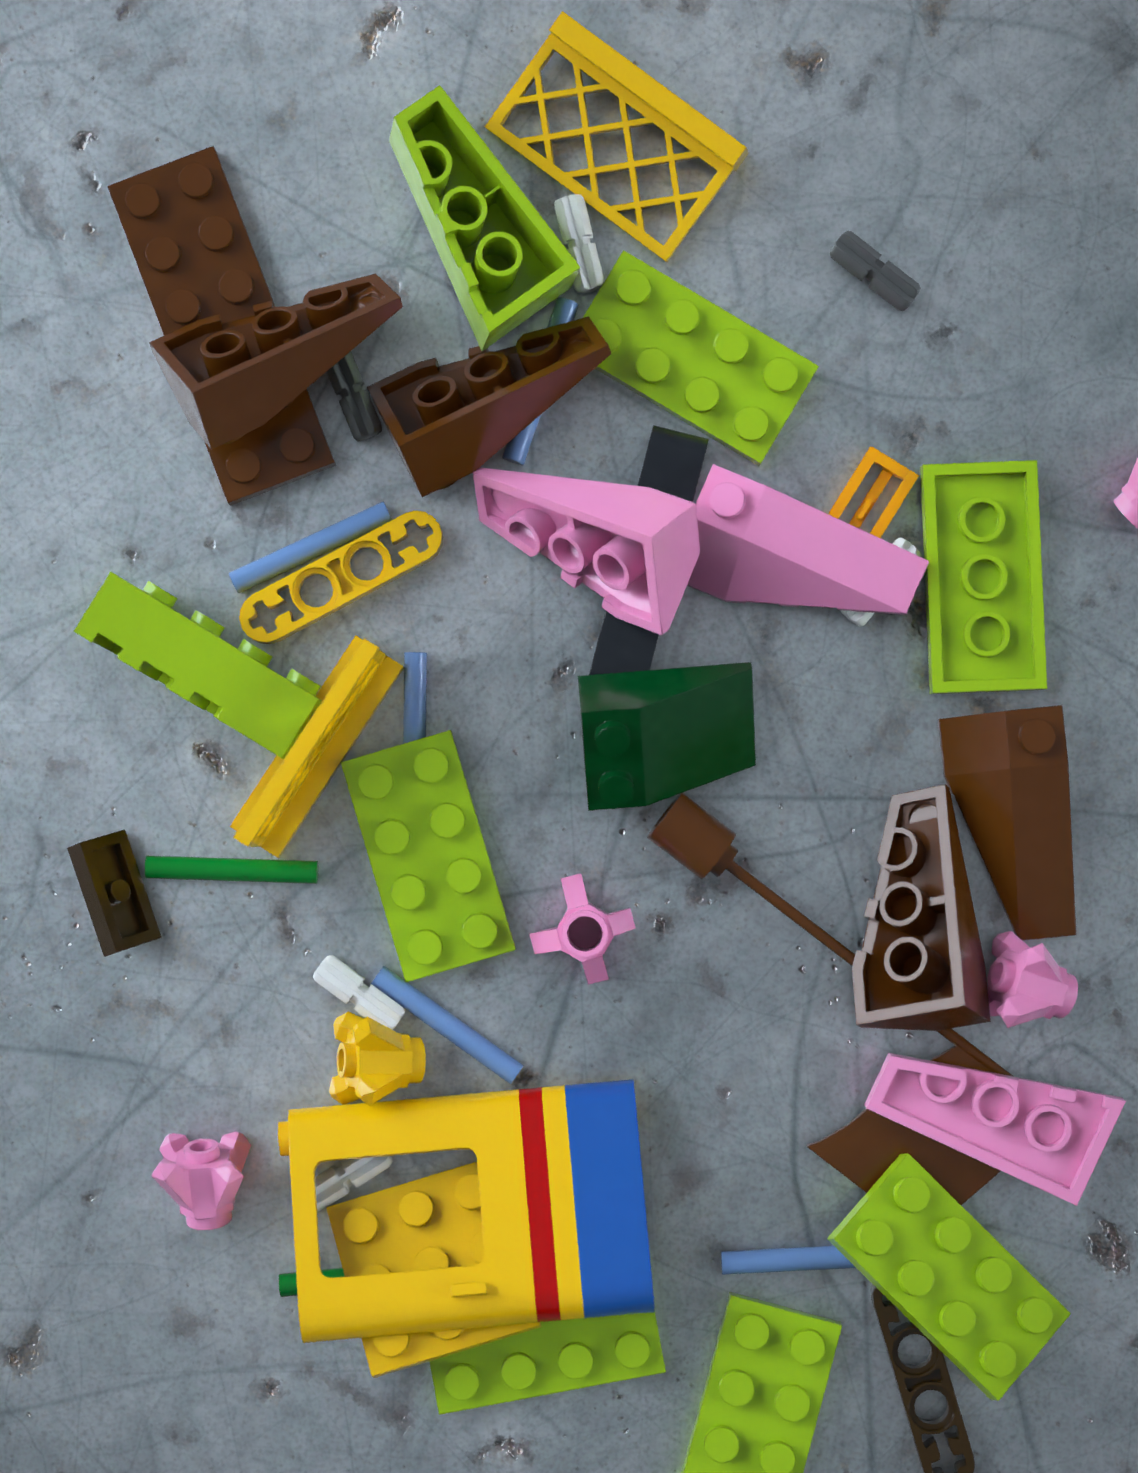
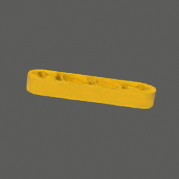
(337, 568)

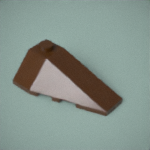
(251, 368)
(466, 411)
(1016, 802)
(922, 936)

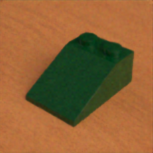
(664, 731)

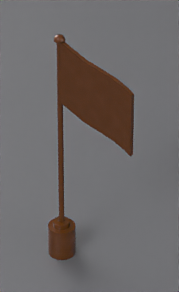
(870, 1140)

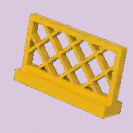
(647, 98)
(297, 781)

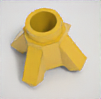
(373, 1060)

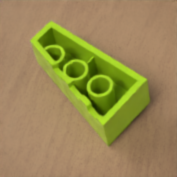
(482, 224)
(199, 664)

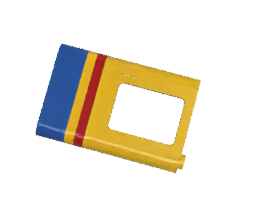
(554, 1203)

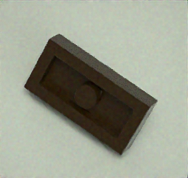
(114, 892)

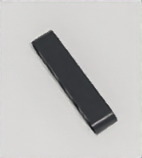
(673, 467)

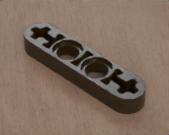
(917, 1379)

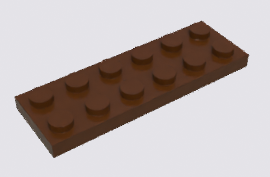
(201, 266)

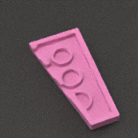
(1012, 1123)

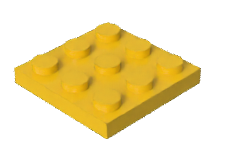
(411, 1229)

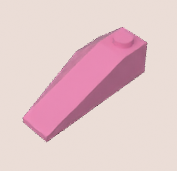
(612, 537)
(793, 555)

